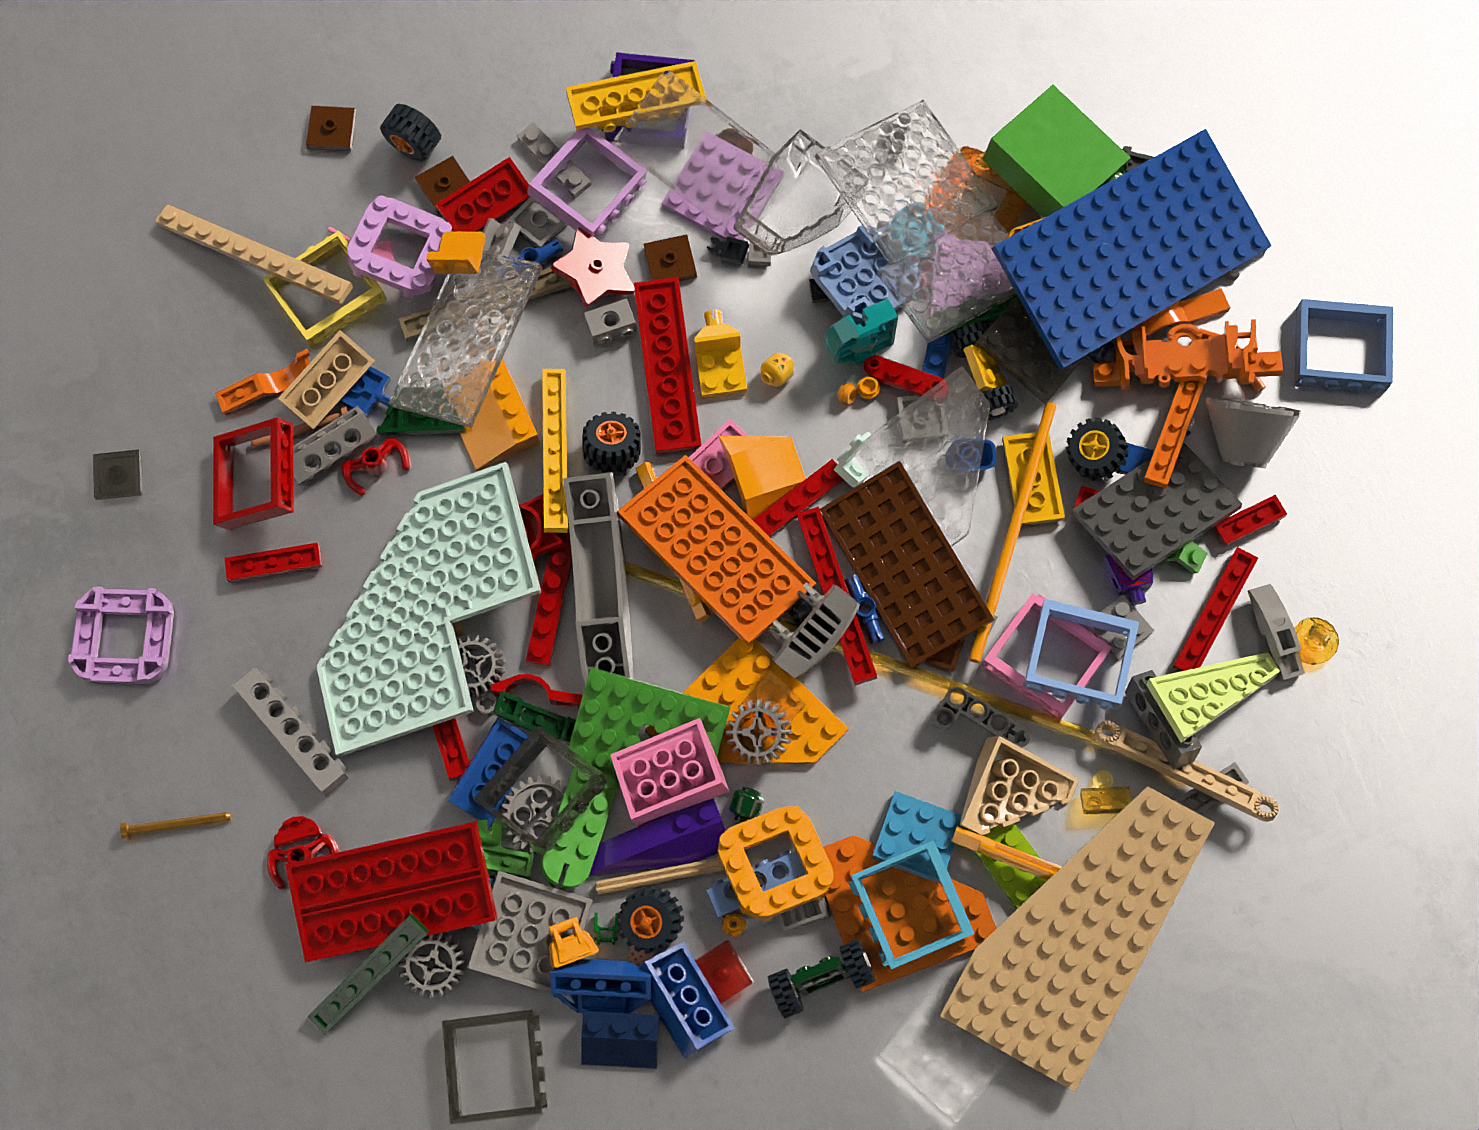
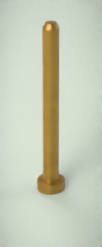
(128, 830)

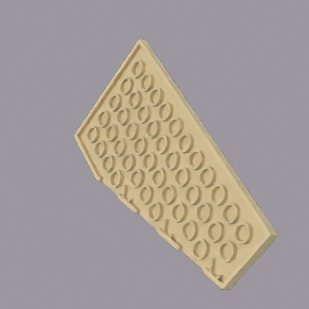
(1071, 951)

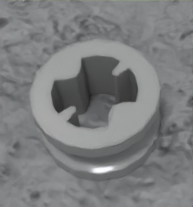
(481, 708)

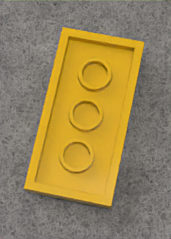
(1045, 498)

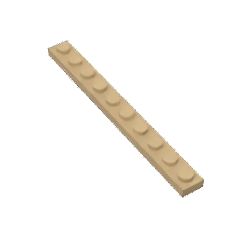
(254, 254)

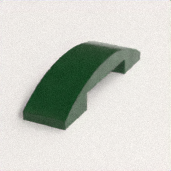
(530, 716)

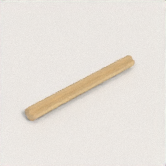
(658, 876)

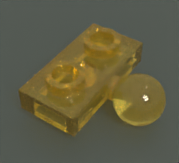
(1104, 798)

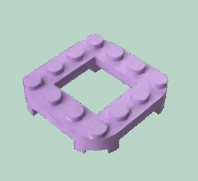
(388, 272)
(88, 628)

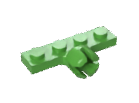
(503, 859)

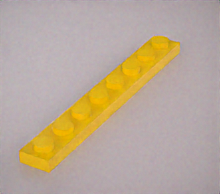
(554, 450)

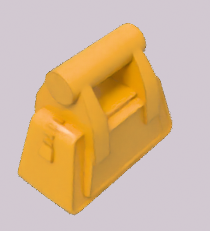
(571, 947)

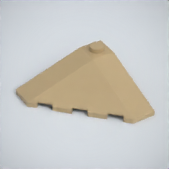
(1011, 785)

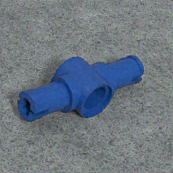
(543, 253)
(869, 620)

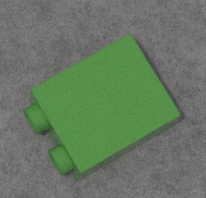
(1054, 153)

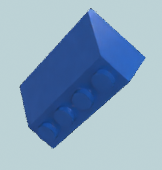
(685, 1000)

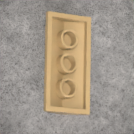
(326, 379)

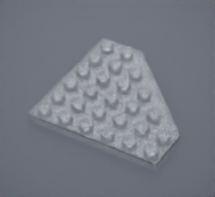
(940, 448)

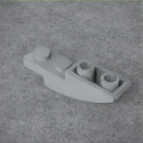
(1279, 631)

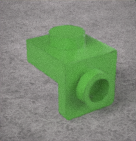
(1190, 557)

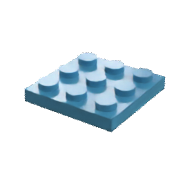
(913, 824)

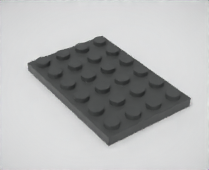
(1149, 523)

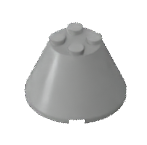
(1249, 430)

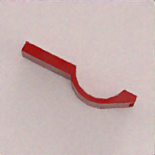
(555, 697)

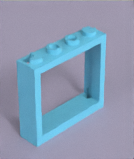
(876, 931)

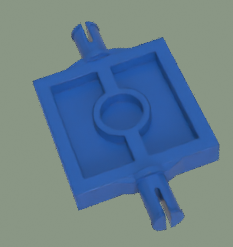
(368, 391)

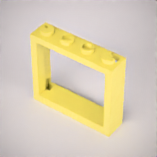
(341, 317)

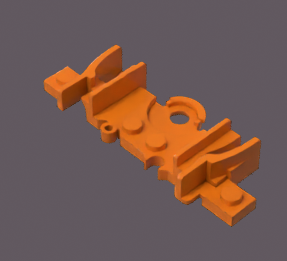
(1194, 362)

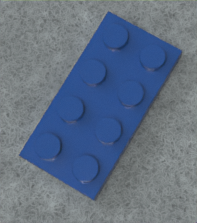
(491, 755)

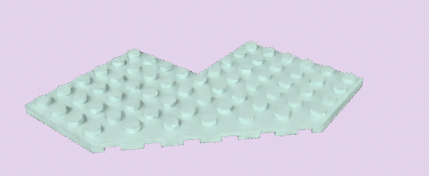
(397, 651)

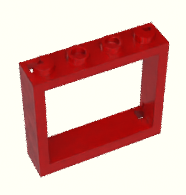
(281, 474)

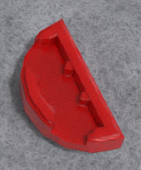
(296, 830)

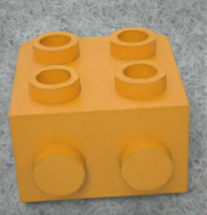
(458, 253)

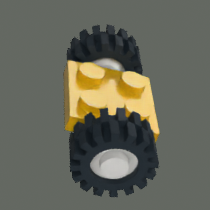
(984, 370)

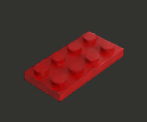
(485, 198)

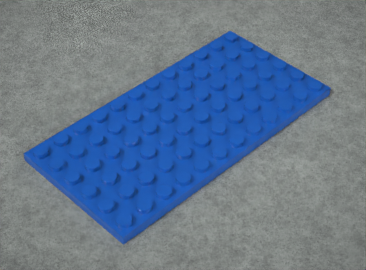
(1131, 248)

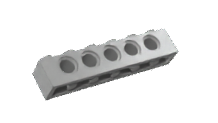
(249, 687)

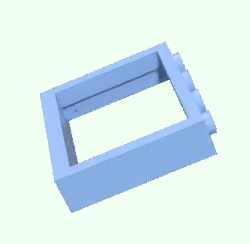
(1089, 618)

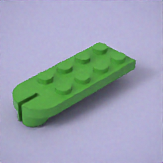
(580, 843)

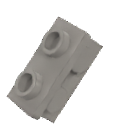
(500, 237)

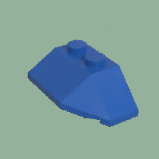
(601, 986)

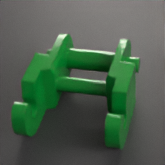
(597, 929)

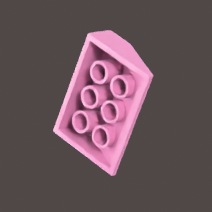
(669, 773)

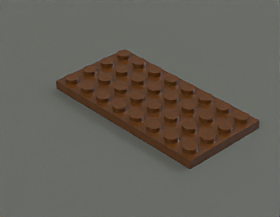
(906, 565)

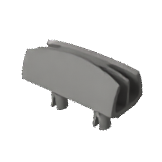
(817, 633)

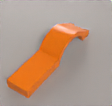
(1187, 311)
(261, 385)

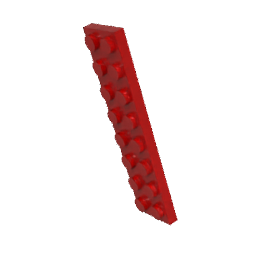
(667, 365)

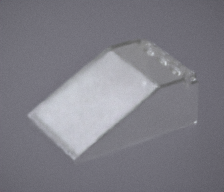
(694, 149)

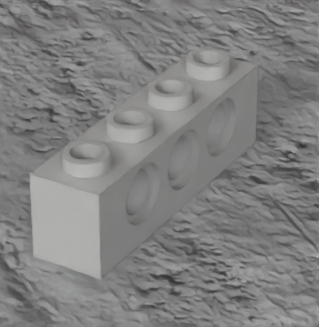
(331, 433)

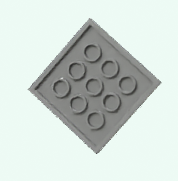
(520, 939)

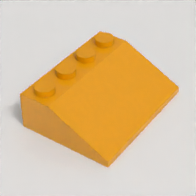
(501, 424)

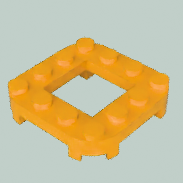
(786, 896)

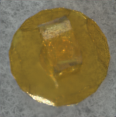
(1317, 640)

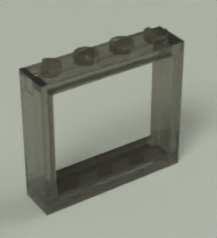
(513, 769)
(453, 1073)

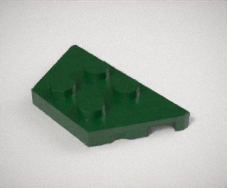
(409, 423)

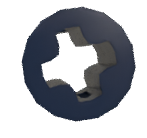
(1097, 357)

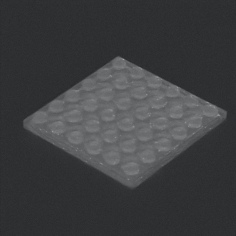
(905, 181)

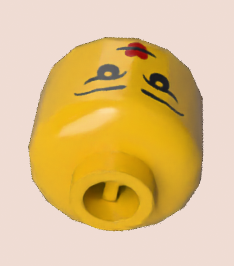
(777, 369)

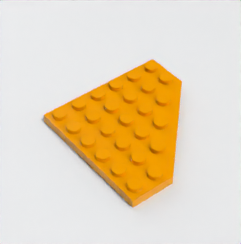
(735, 677)

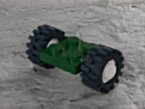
(811, 979)

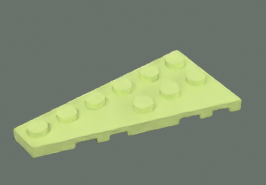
(1204, 693)

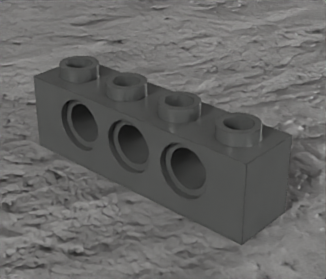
(1176, 753)

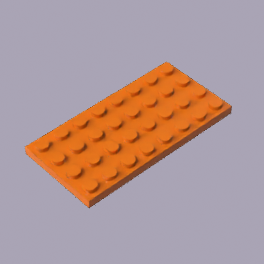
(716, 549)

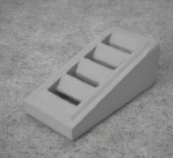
(825, 913)

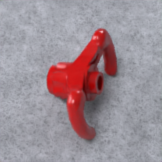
(374, 462)
(295, 854)

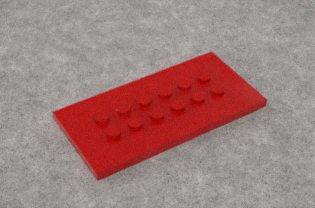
(366, 892)

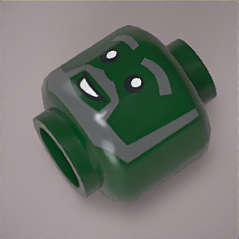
(746, 804)

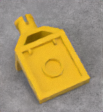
(719, 358)

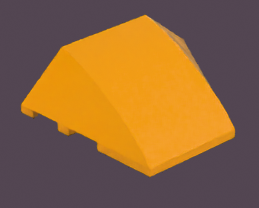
(762, 469)

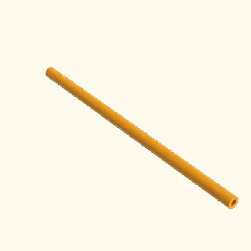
(1014, 527)

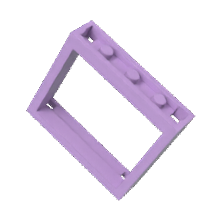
(537, 186)

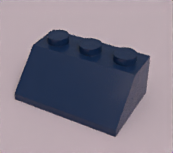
(620, 1039)

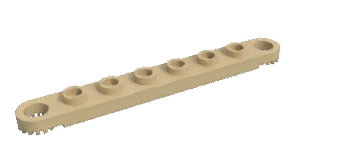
(1194, 774)

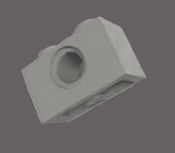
(617, 312)

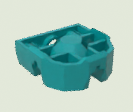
(855, 342)

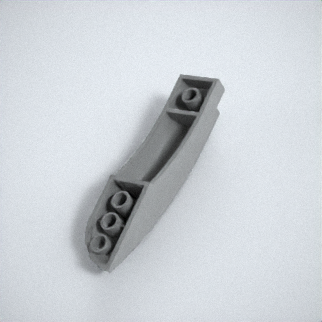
(599, 575)

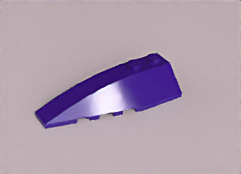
(662, 843)

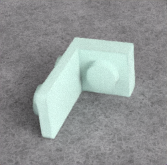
(848, 469)

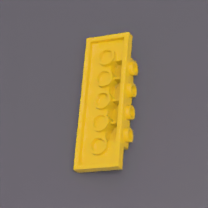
(614, 100)

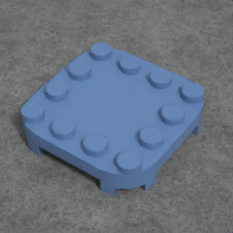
(850, 276)

